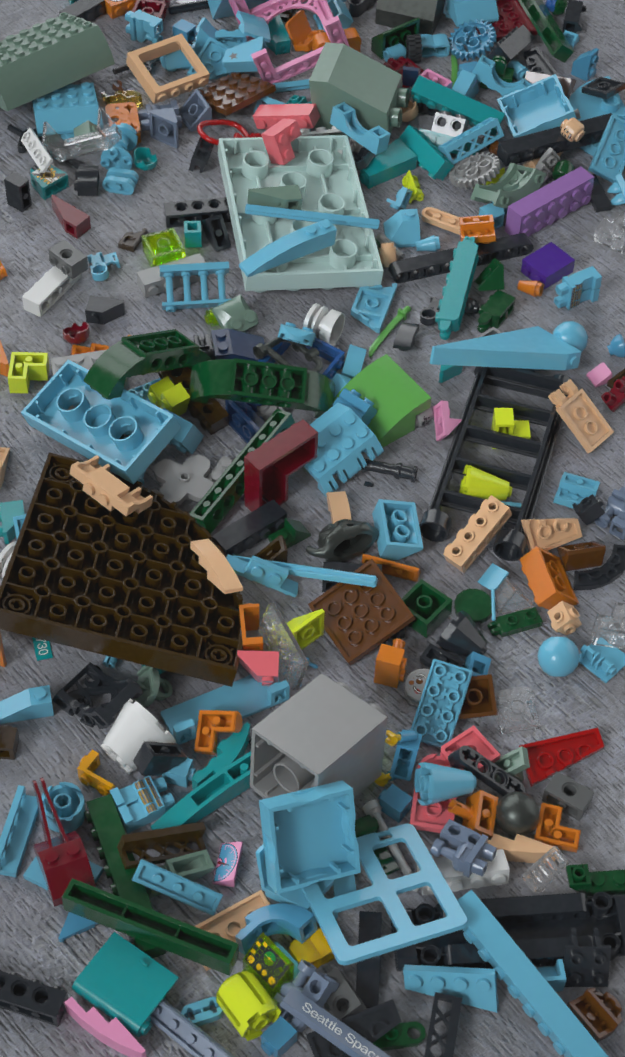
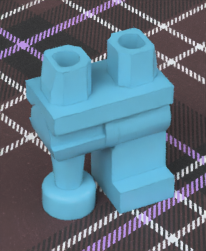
(144, 26)

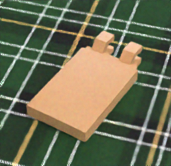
(581, 415)

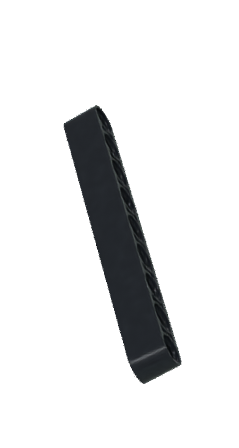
(439, 262)

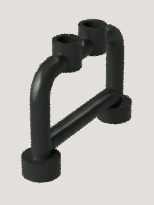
(262, 350)

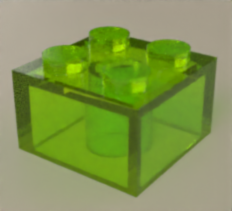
(162, 247)

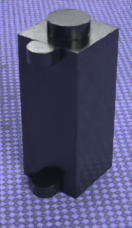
(573, 15)

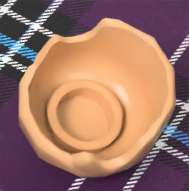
(410, 112)

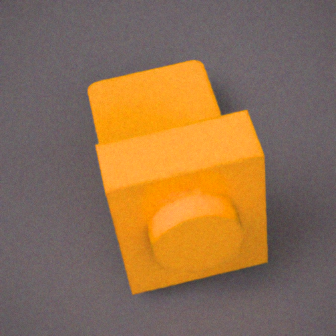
(86, 774)

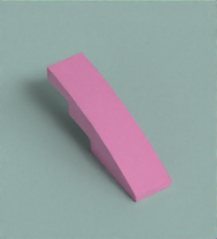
(111, 1033)

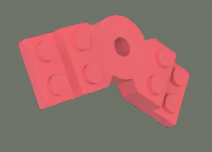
(435, 816)

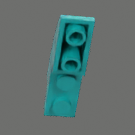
(227, 752)

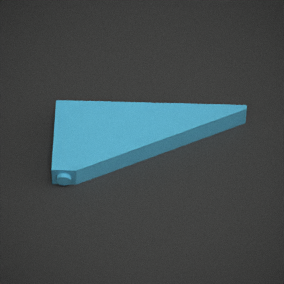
(514, 349)

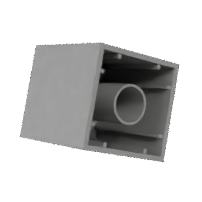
(318, 740)

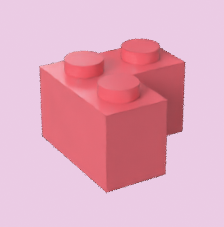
(279, 139)

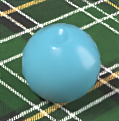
(572, 333)
(558, 656)

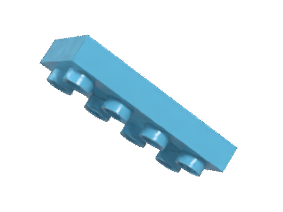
(99, 423)

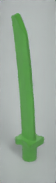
(454, 66)
(401, 315)

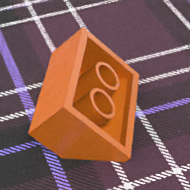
(547, 578)

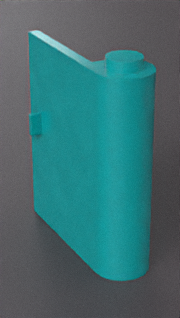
(125, 984)

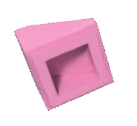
(599, 375)

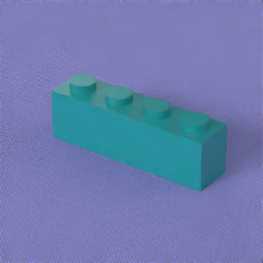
(427, 153)

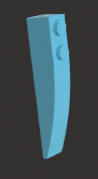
(291, 247)

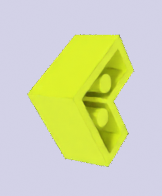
(27, 367)
(169, 396)
(504, 422)

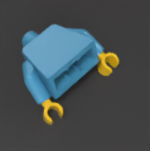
(404, 757)

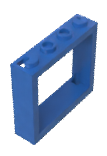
(326, 351)

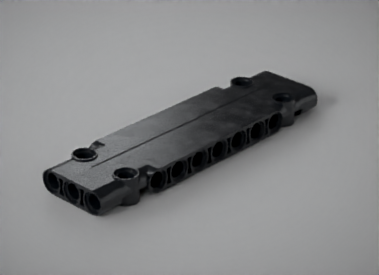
(535, 924)

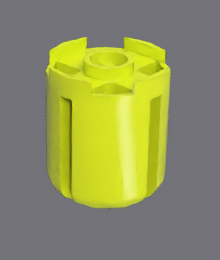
(247, 1004)

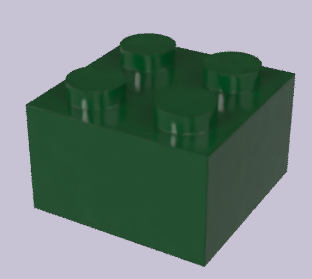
(428, 607)

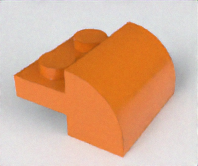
(479, 227)

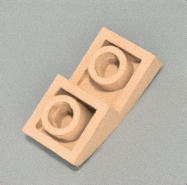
(338, 506)

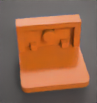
(301, 32)

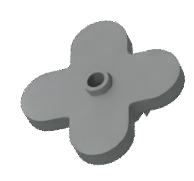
(184, 480)

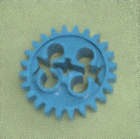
(469, 36)

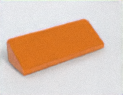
(395, 569)

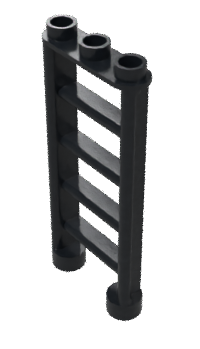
(509, 542)

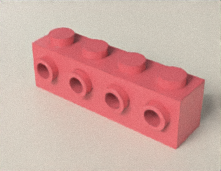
(268, 115)

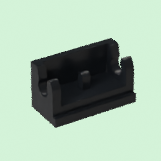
(201, 155)

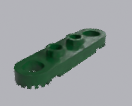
(398, 1038)

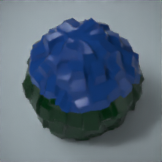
(557, 7)

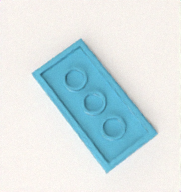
(610, 153)

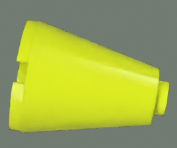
(483, 485)

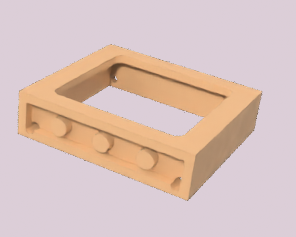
(173, 89)

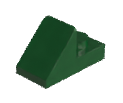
(292, 532)

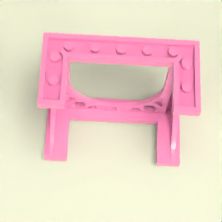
(303, 63)

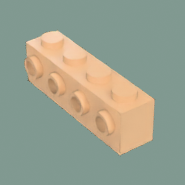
(477, 533)

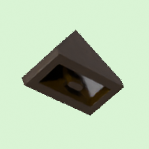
(274, 551)

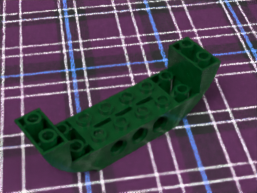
(141, 356)
(262, 384)

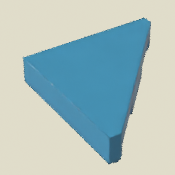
(75, 925)

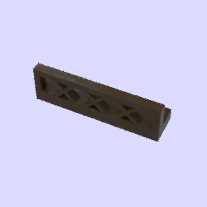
(158, 838)

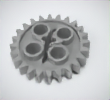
(475, 170)

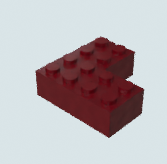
(271, 464)

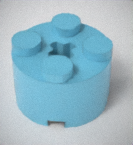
(68, 804)

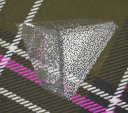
(511, 598)

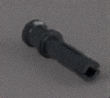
(398, 470)

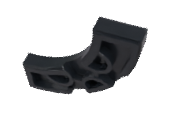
(603, 575)

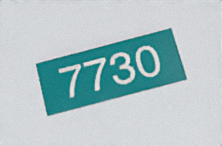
(42, 649)

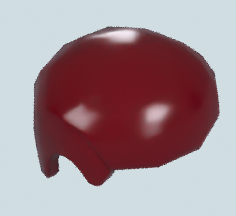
(76, 334)

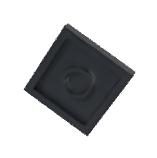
(603, 87)

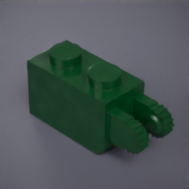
(495, 310)

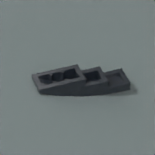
(369, 970)

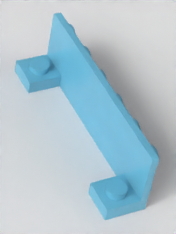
(244, 696)

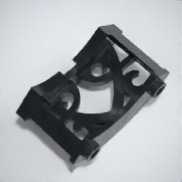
(102, 714)

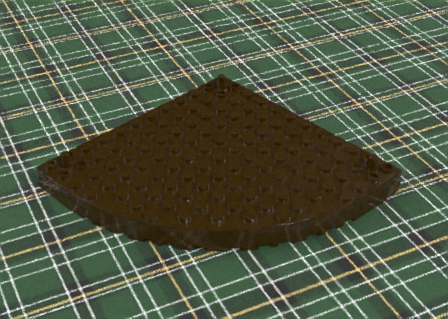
(118, 581)

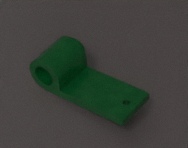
(368, 825)

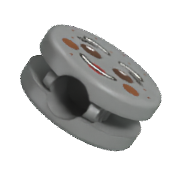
(414, 686)

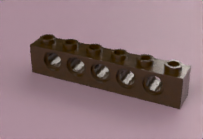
(218, 415)

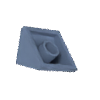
(195, 111)
(164, 126)

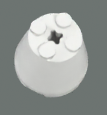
(130, 731)

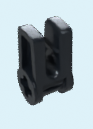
(207, 348)

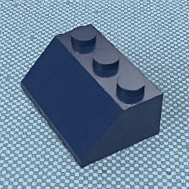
(243, 419)

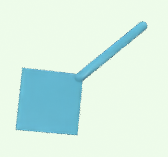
(491, 580)

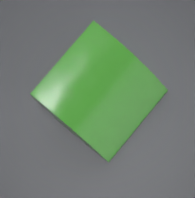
(394, 397)

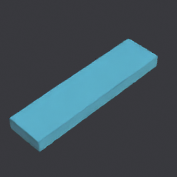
(177, 887)

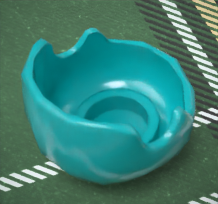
(144, 159)

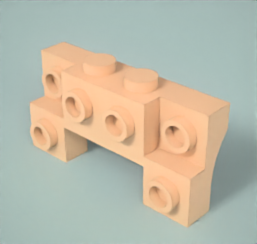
(107, 488)

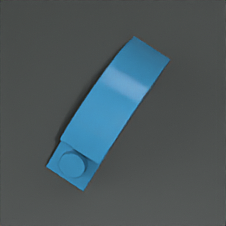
(276, 919)

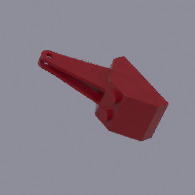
(60, 856)

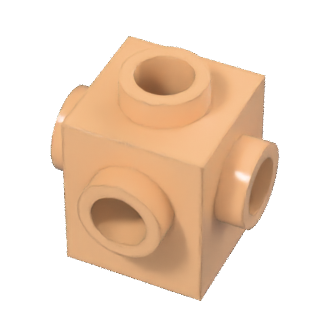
(564, 618)

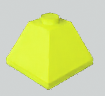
(307, 627)

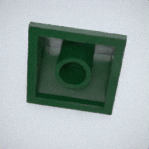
(491, 277)

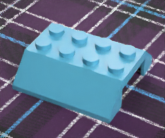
(340, 445)

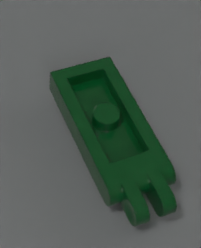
(515, 622)

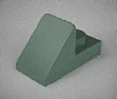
(514, 763)

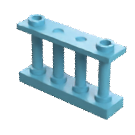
(185, 272)

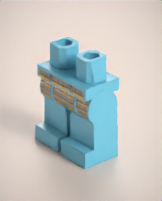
(578, 288)
(141, 802)

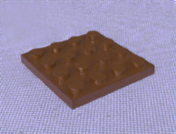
(235, 92)
(362, 616)

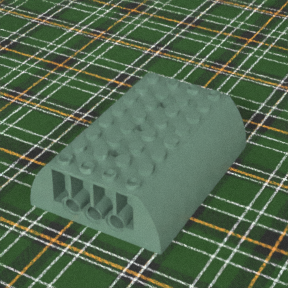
(50, 58)

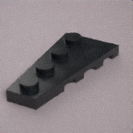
(369, 1024)

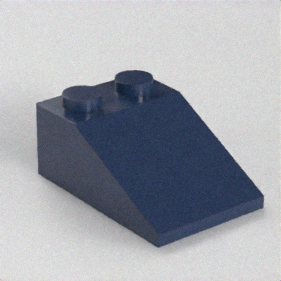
(234, 344)

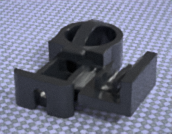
(430, 311)

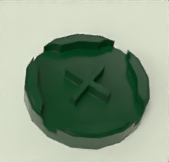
(475, 603)

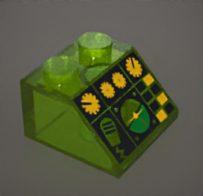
(268, 965)

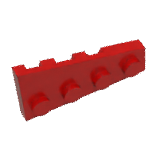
(560, 752)

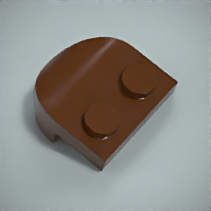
(597, 1013)

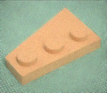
(550, 532)

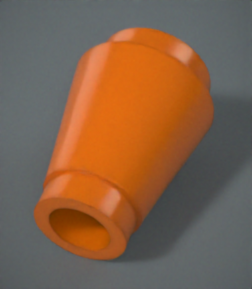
(533, 288)

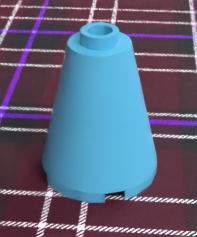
(441, 783)

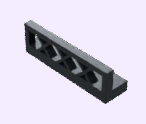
(451, 1024)

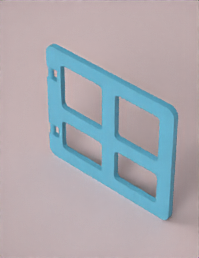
(386, 892)

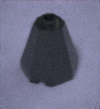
(463, 636)

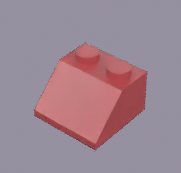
(261, 665)

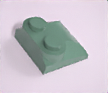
(236, 315)

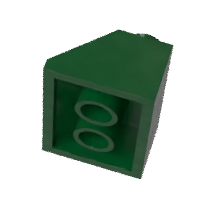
(394, 36)

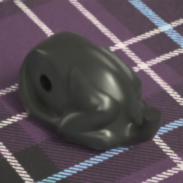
(344, 540)

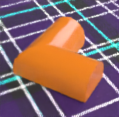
(210, 724)
(551, 833)

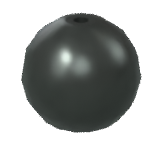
(517, 813)

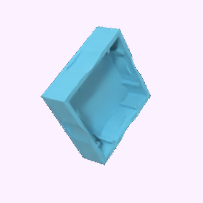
(536, 107)
(309, 836)

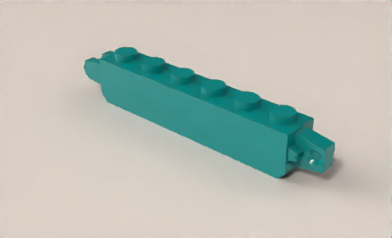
(458, 287)

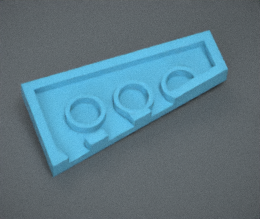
(473, 985)

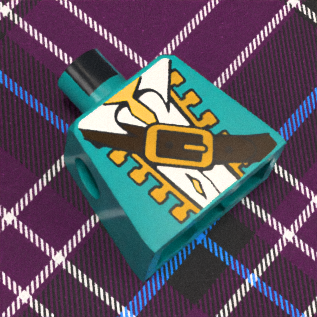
(50, 182)

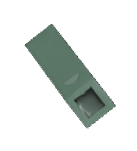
(279, 196)

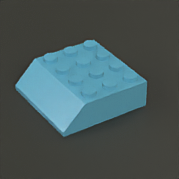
(66, 108)

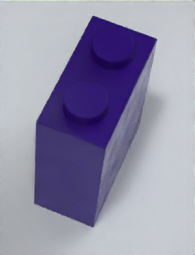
(547, 265)

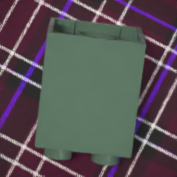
(361, 83)

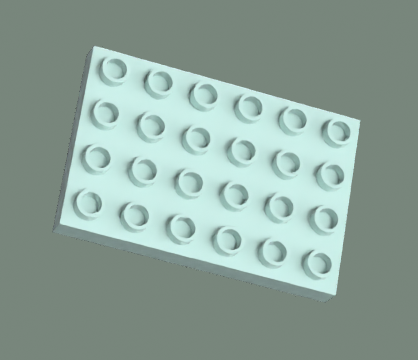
(327, 186)

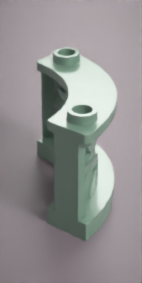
(513, 185)

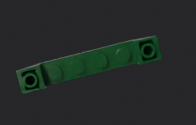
(592, 882)

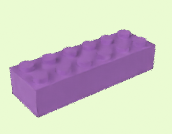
(550, 203)

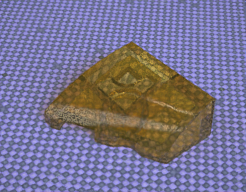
(122, 97)

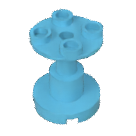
(118, 155)

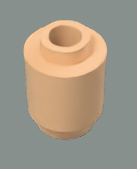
(387, 253)

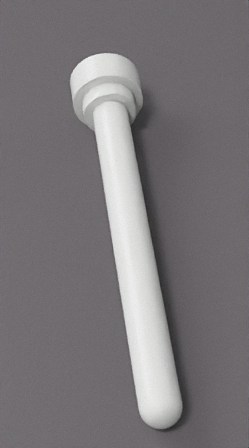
(374, 810)

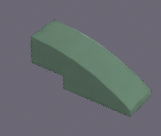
(188, 866)

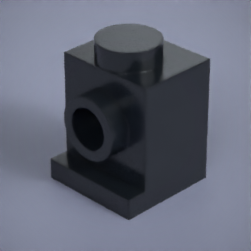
(589, 509)

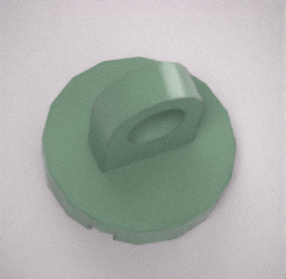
(149, 683)

